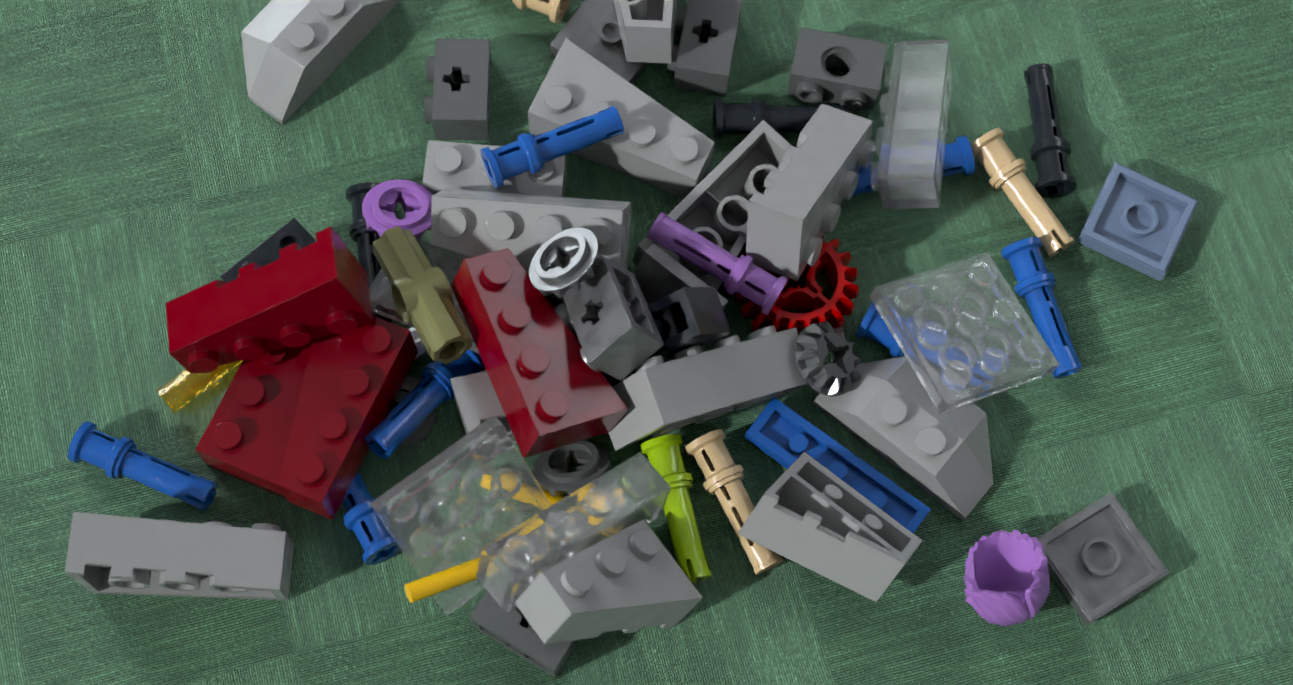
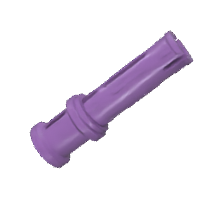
(737, 273)

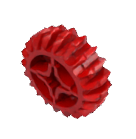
(810, 297)

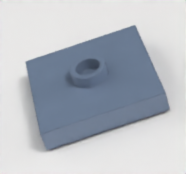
(1137, 221)

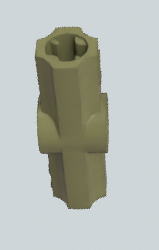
(422, 295)

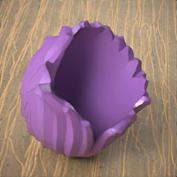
(1006, 577)

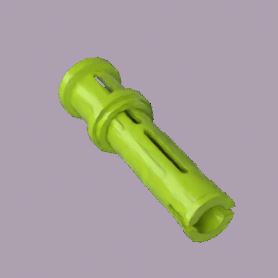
(667, 459)

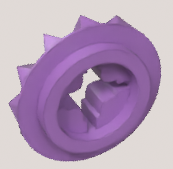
(382, 200)

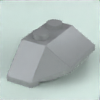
(299, 45)
(900, 423)

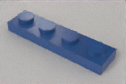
(787, 435)

